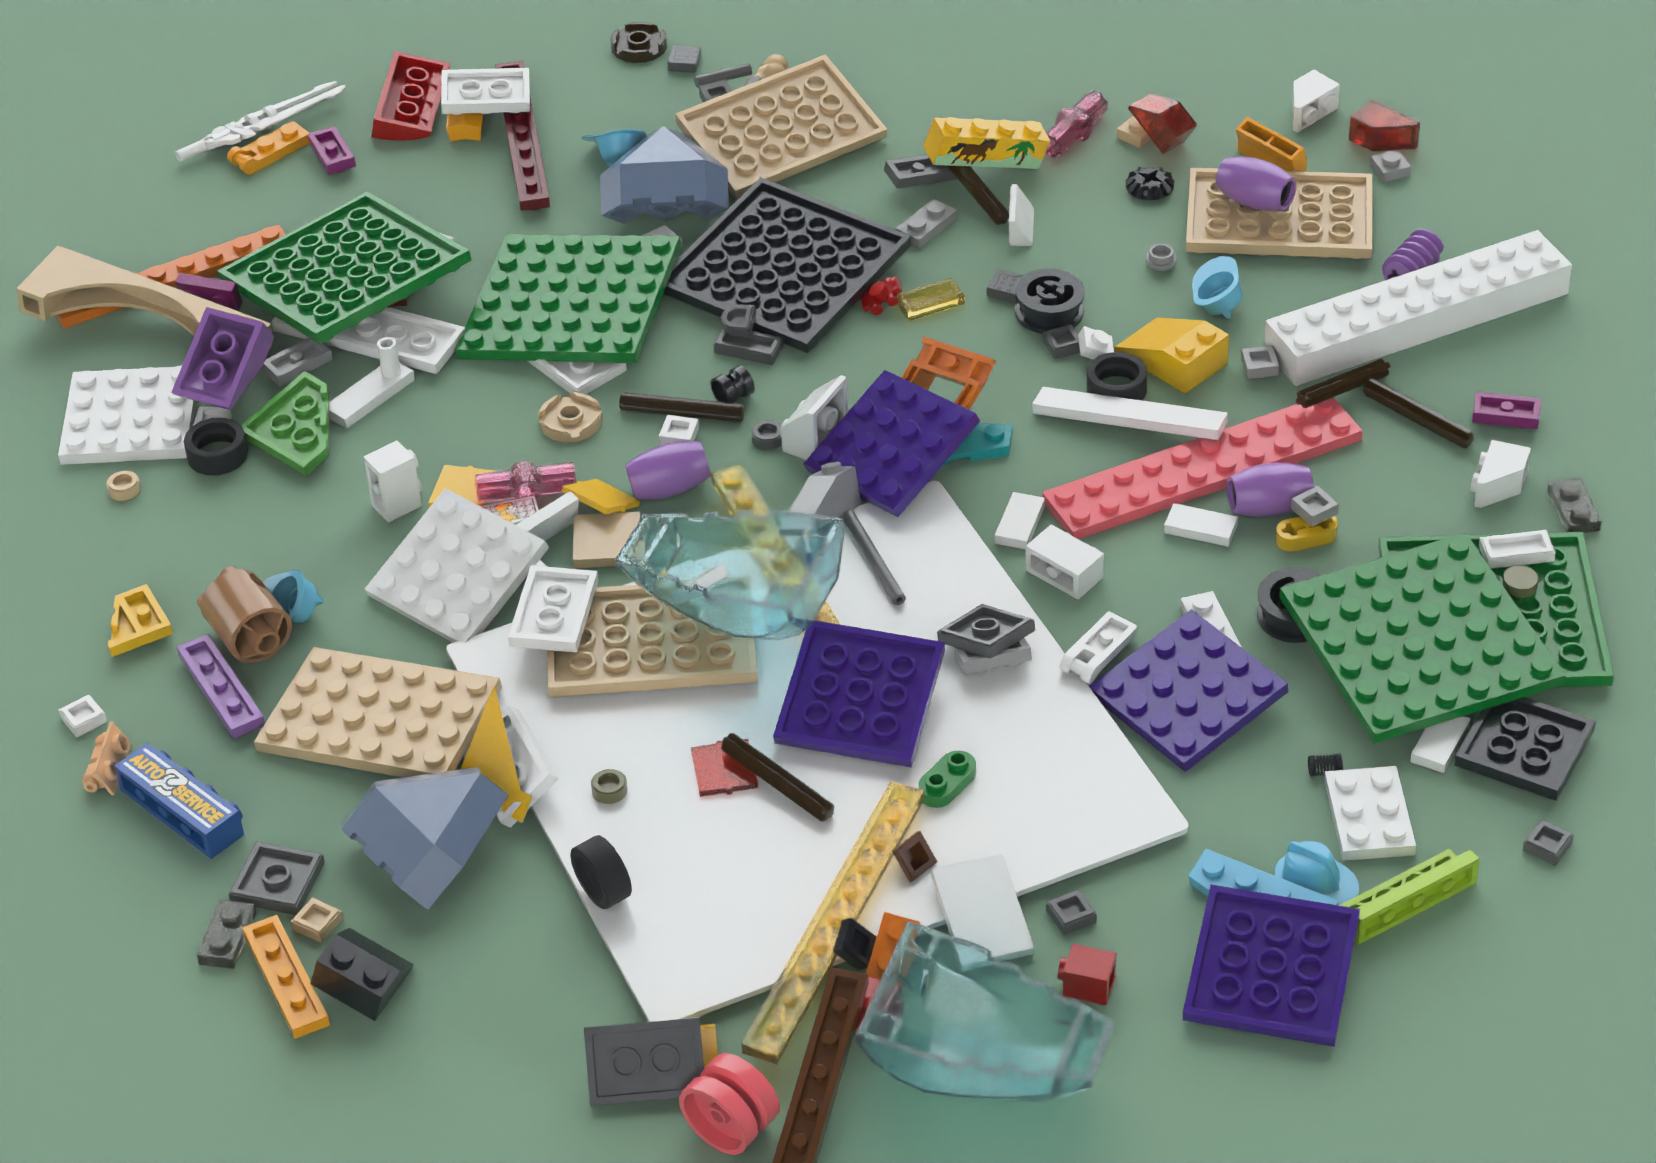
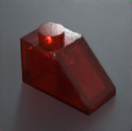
(1163, 120)
(1383, 128)

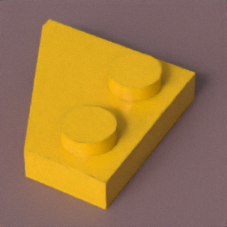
(136, 621)

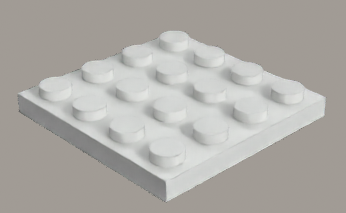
(125, 416)
(456, 568)

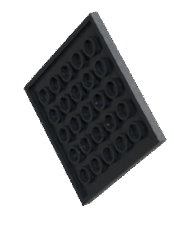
(788, 258)

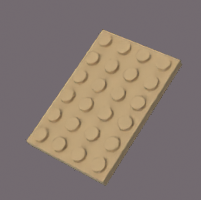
(782, 124)
(1324, 220)
(645, 645)
(376, 714)

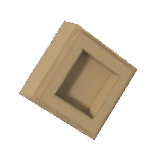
(316, 920)

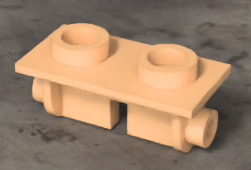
(108, 751)

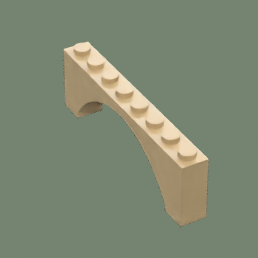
(76, 281)

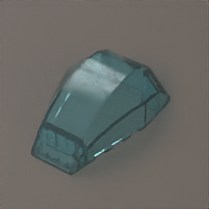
(775, 563)
(977, 1026)

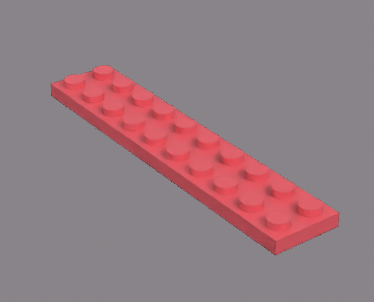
(1198, 467)

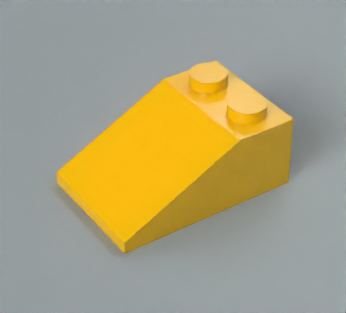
(1179, 350)

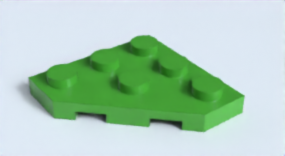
(294, 424)

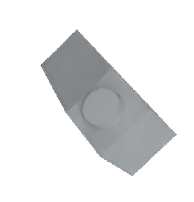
(829, 491)

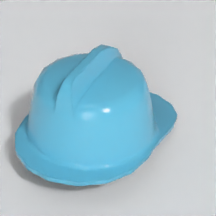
(615, 143)
(1217, 286)
(294, 594)
(1315, 868)

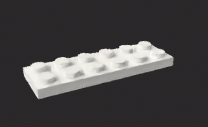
(420, 340)

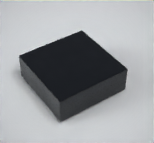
(854, 944)

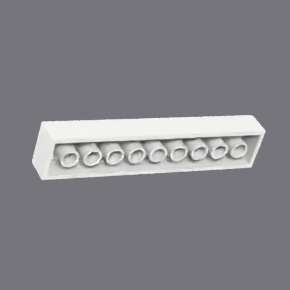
(1417, 307)

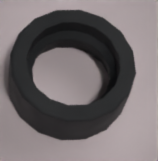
(1117, 365)
(219, 461)
(601, 872)

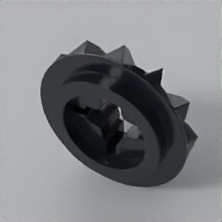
(1158, 183)

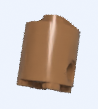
(245, 615)

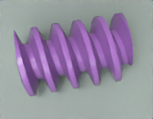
(1416, 252)

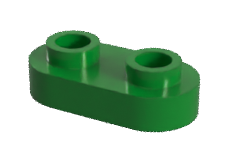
(952, 774)

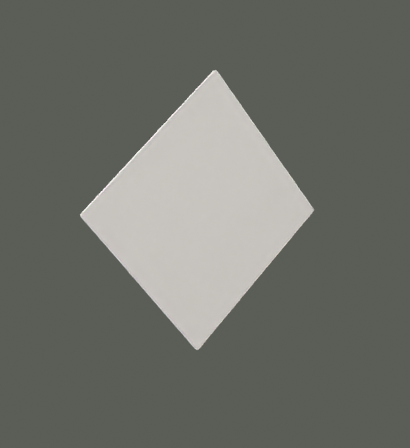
(739, 875)

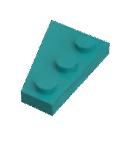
(985, 442)

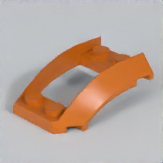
(951, 364)

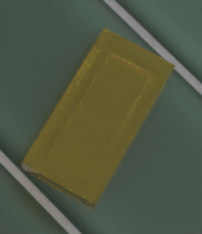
(930, 299)

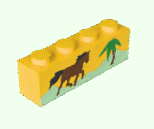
(986, 143)

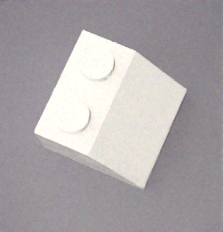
(815, 418)

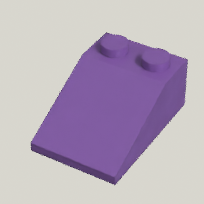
(222, 358)

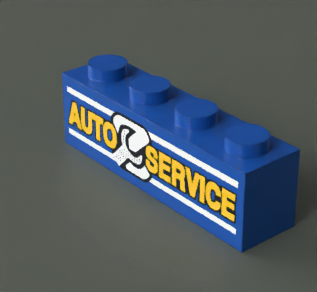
(180, 800)

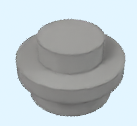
(1161, 257)

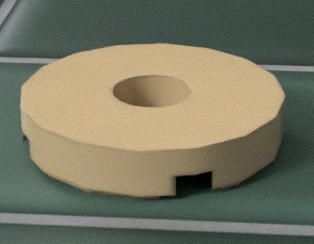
(562, 429)

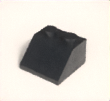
(359, 972)

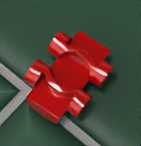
(881, 292)

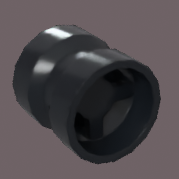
(734, 385)

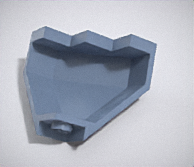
(664, 179)
(424, 827)

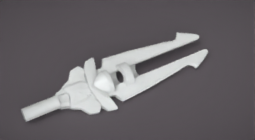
(235, 132)

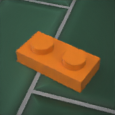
(885, 944)

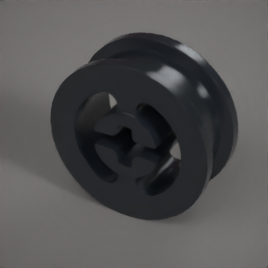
(1049, 300)
(1275, 620)

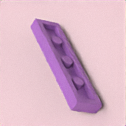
(220, 686)

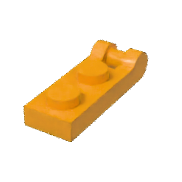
(269, 148)

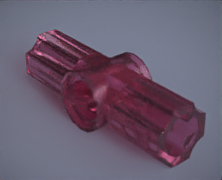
(1075, 123)
(524, 481)

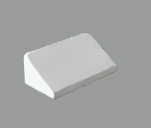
(1020, 218)

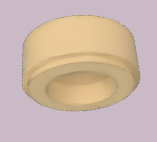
(123, 485)

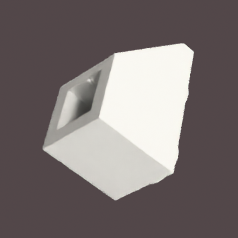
(1313, 99)
(1501, 473)

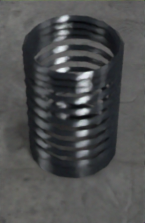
(1334, 760)

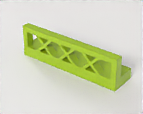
(1413, 892)

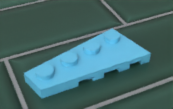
(1227, 872)

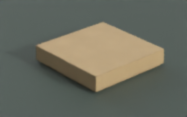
(601, 537)

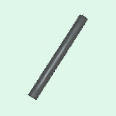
(874, 557)

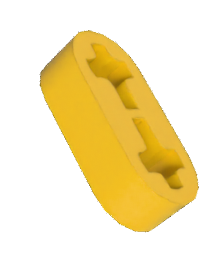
(1297, 534)

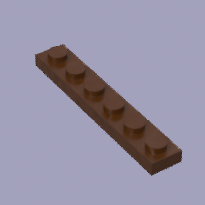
(822, 1067)

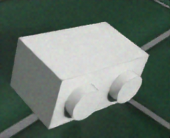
(393, 481)
(1064, 561)

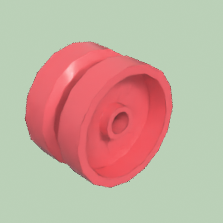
(729, 1103)

